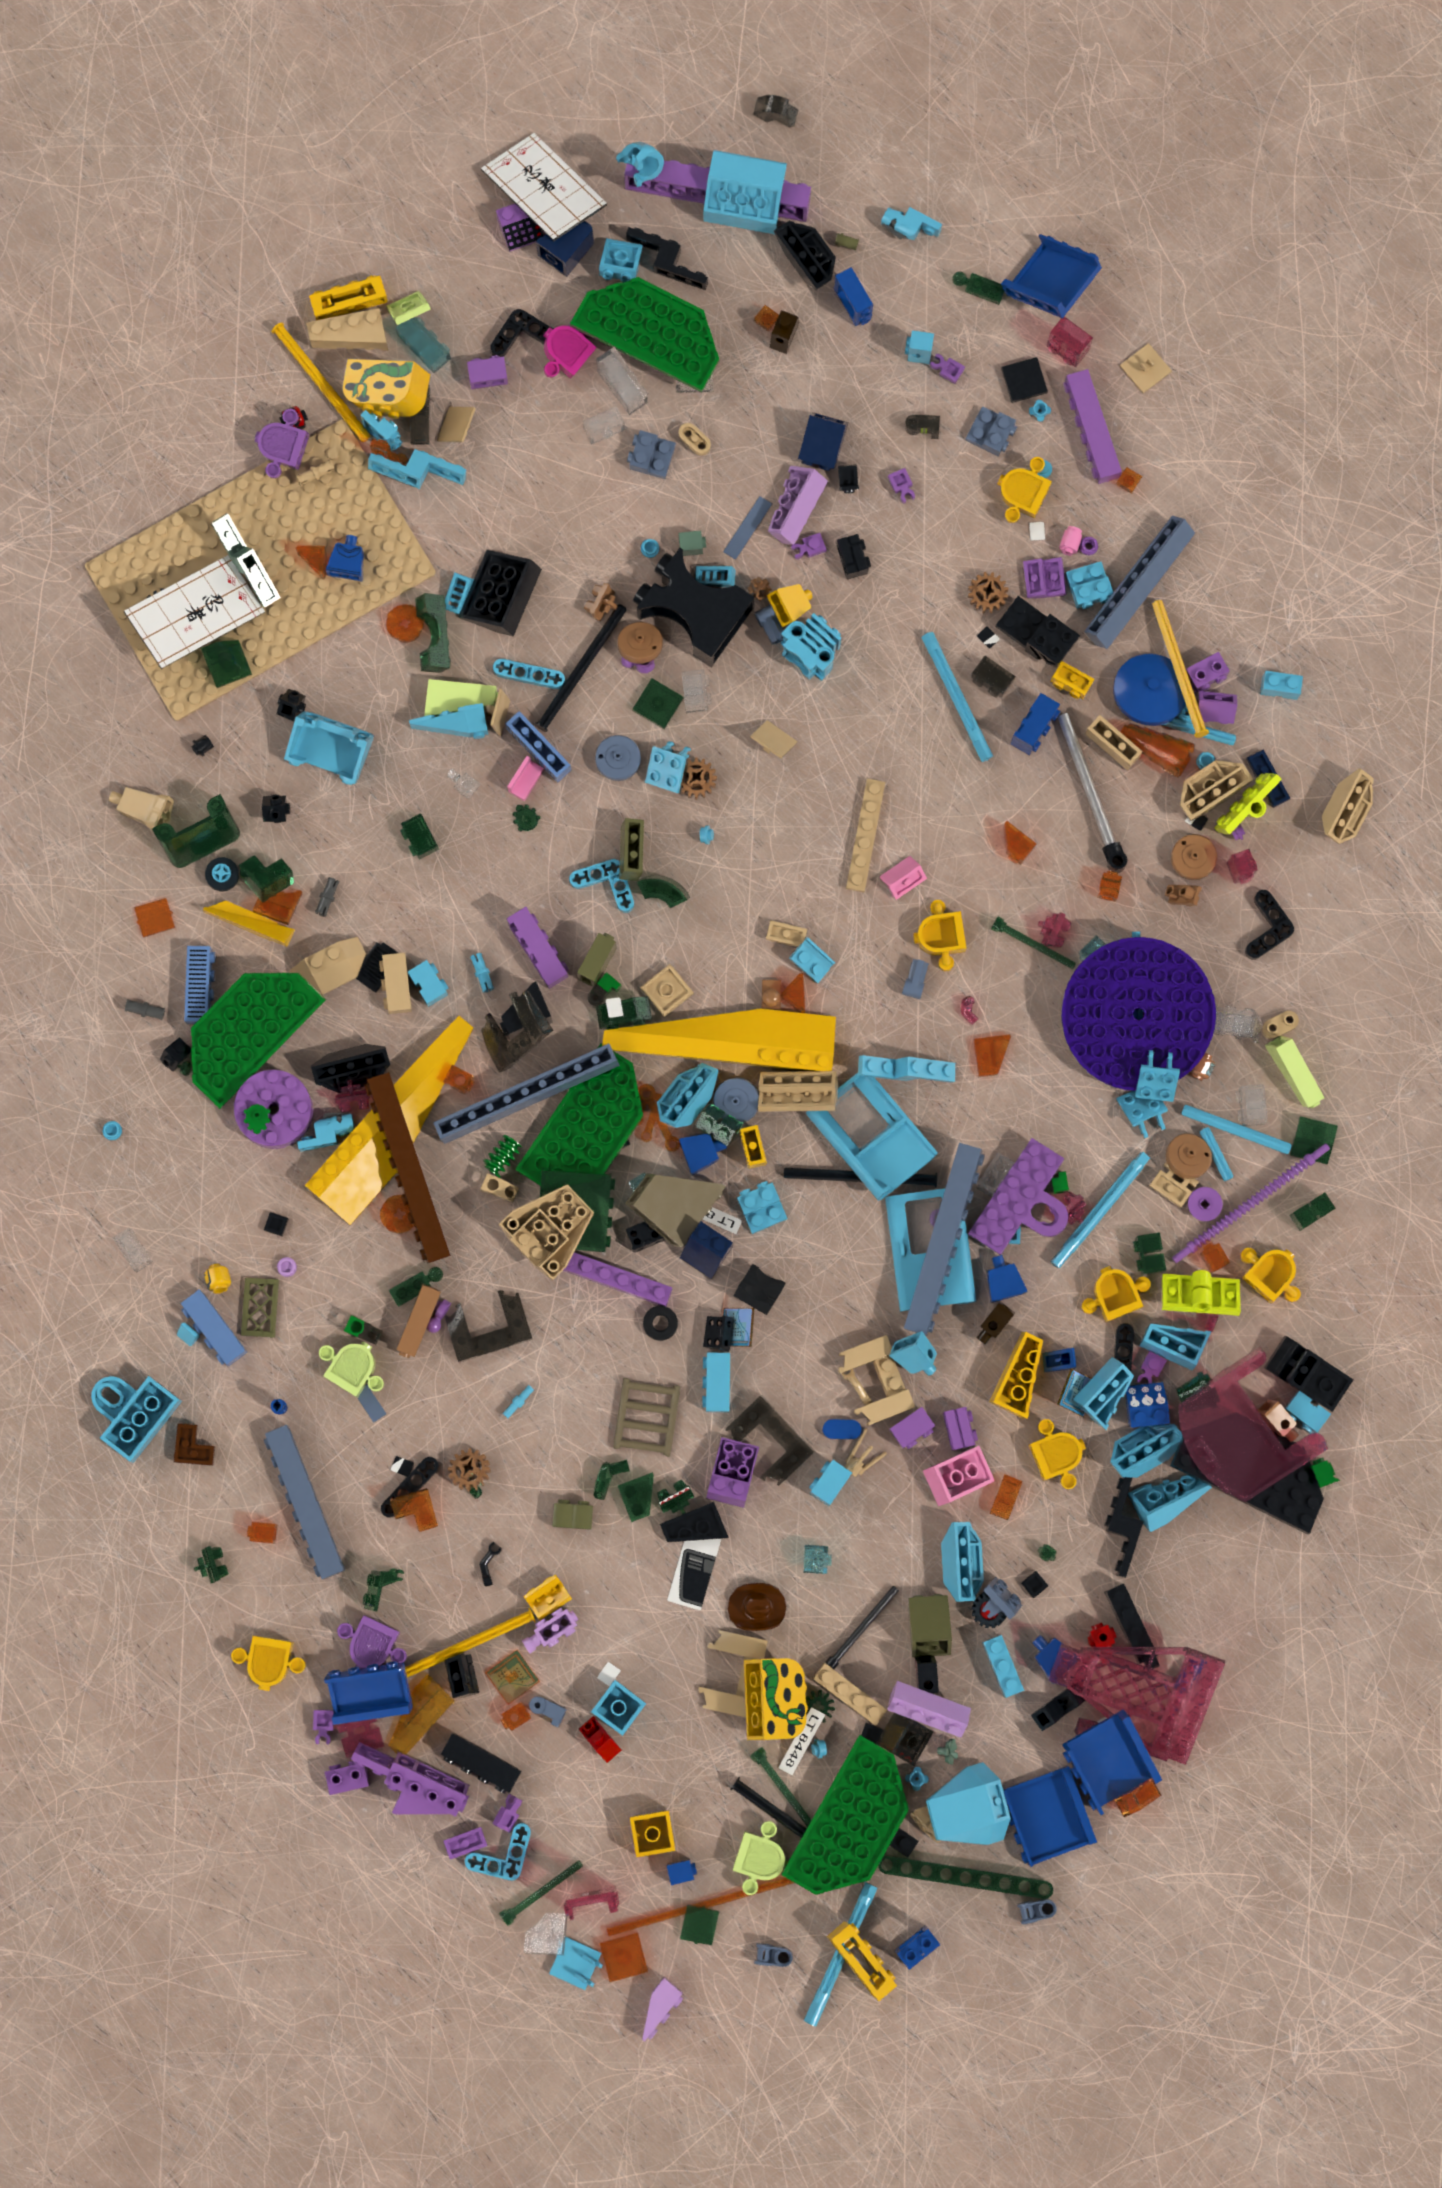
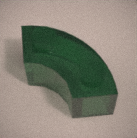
(664, 889)
(635, 1011)

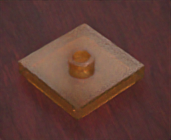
(623, 1957)

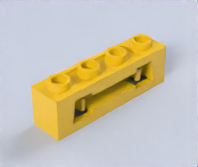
(371, 286)
(882, 1985)

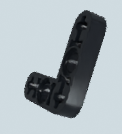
(517, 327)
(1276, 924)

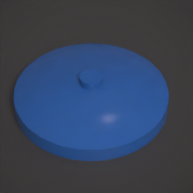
(1148, 690)

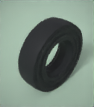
(660, 1311)

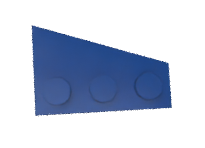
(1035, 724)

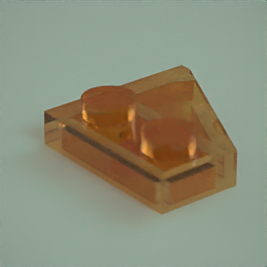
(279, 907)
(990, 1054)

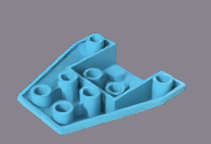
(970, 1808)

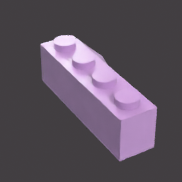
(796, 503)
(929, 1709)

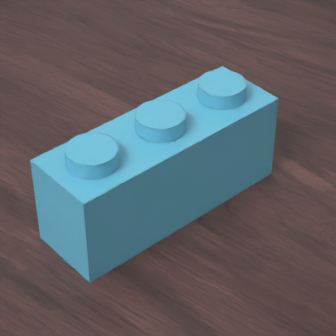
(717, 1382)
(1003, 1666)

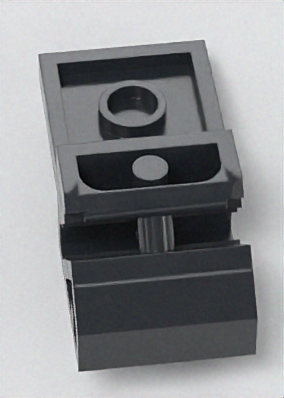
(1039, 634)
(1308, 1373)

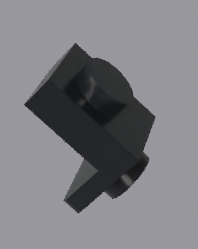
(848, 478)
(175, 1054)

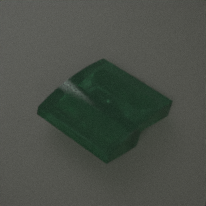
(1311, 1136)

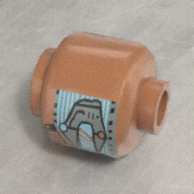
(1203, 1068)

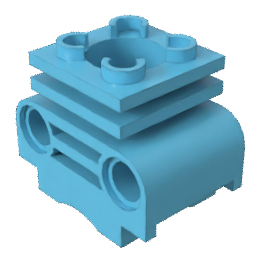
(813, 645)

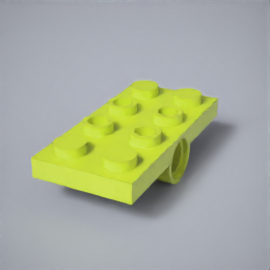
(1251, 797)
(1201, 1293)

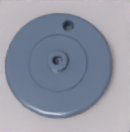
(618, 758)
(737, 1098)

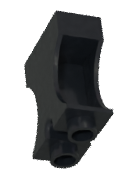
(705, 612)

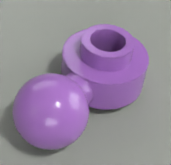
(642, 668)
(441, 1309)

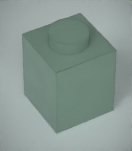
(692, 543)

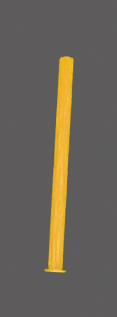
(321, 382)
(1180, 670)
(470, 1643)

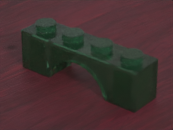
(432, 611)

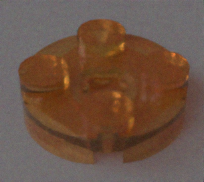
(400, 633)
(392, 1223)

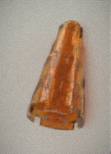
(1161, 748)

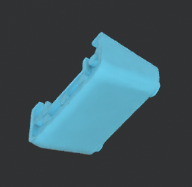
(328, 746)

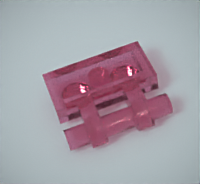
(370, 1737)

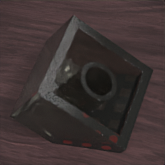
(905, 1738)

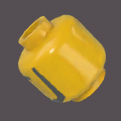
(217, 1278)

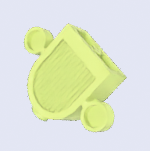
(352, 1368)
(759, 1857)

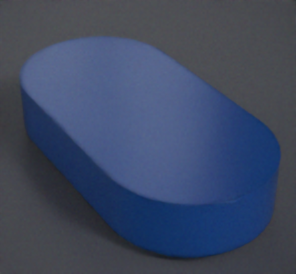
(841, 1429)

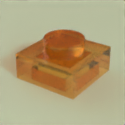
(766, 318)
(1129, 480)

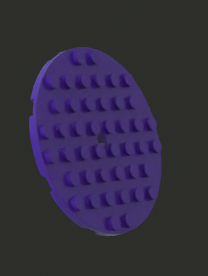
(1128, 977)

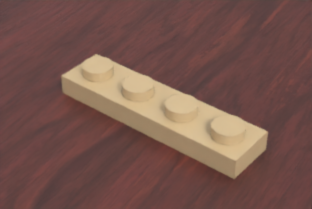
(849, 1694)

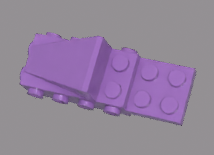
(421, 1786)

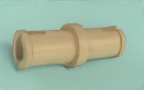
(315, 473)

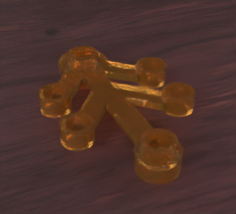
(654, 1117)

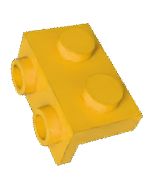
(1072, 680)
(547, 1597)

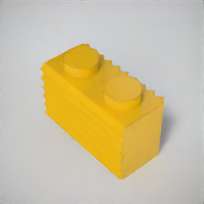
(752, 1147)

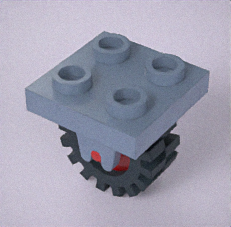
(995, 1604)

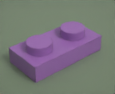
(465, 1843)

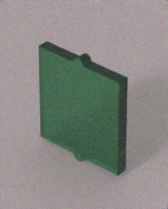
(699, 1925)

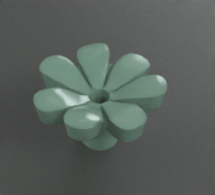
(949, 1751)

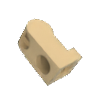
(499, 1188)

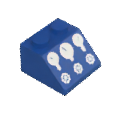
(1147, 1405)

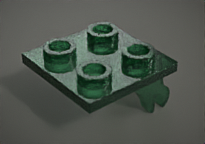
(375, 1582)

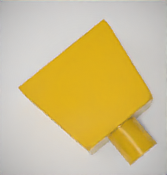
(790, 603)

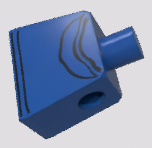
(346, 560)

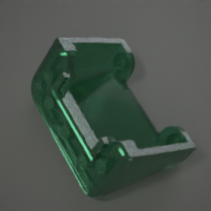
(200, 838)

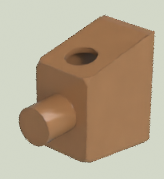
(1275, 1414)

